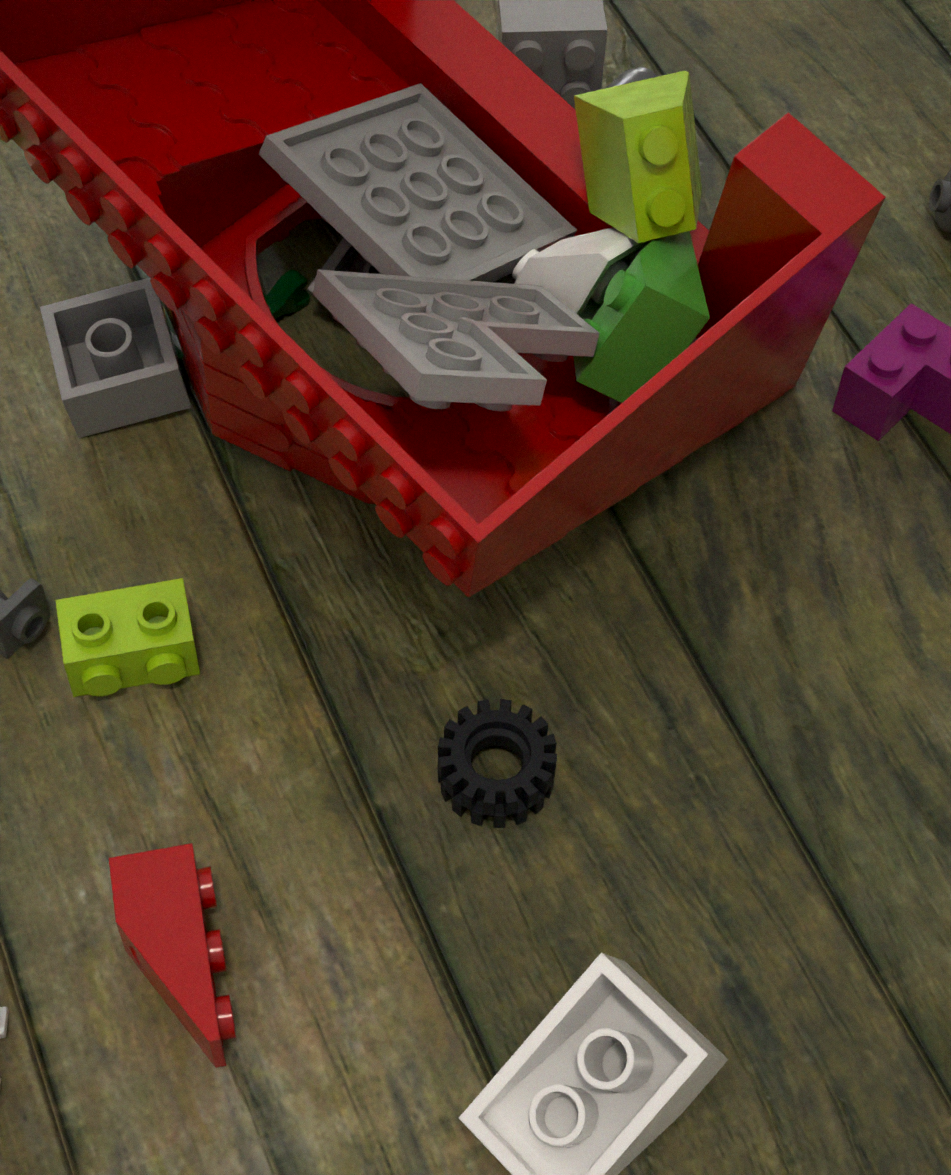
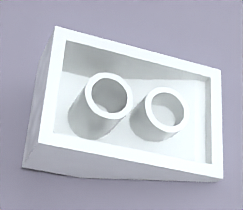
(594, 1079)

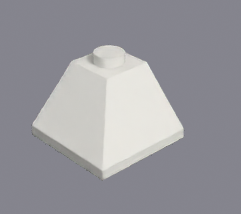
(579, 268)

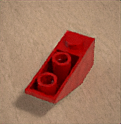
(165, 932)

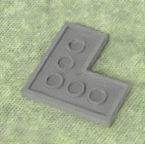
(456, 335)

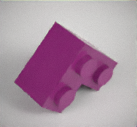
(899, 372)

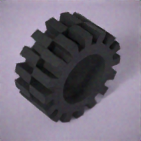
(501, 730)

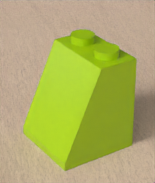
(641, 156)

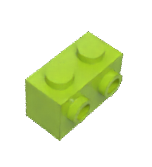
(127, 638)

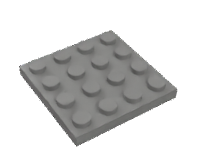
(415, 189)

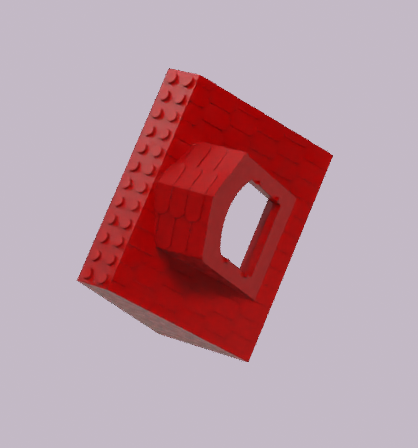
(158, 137)

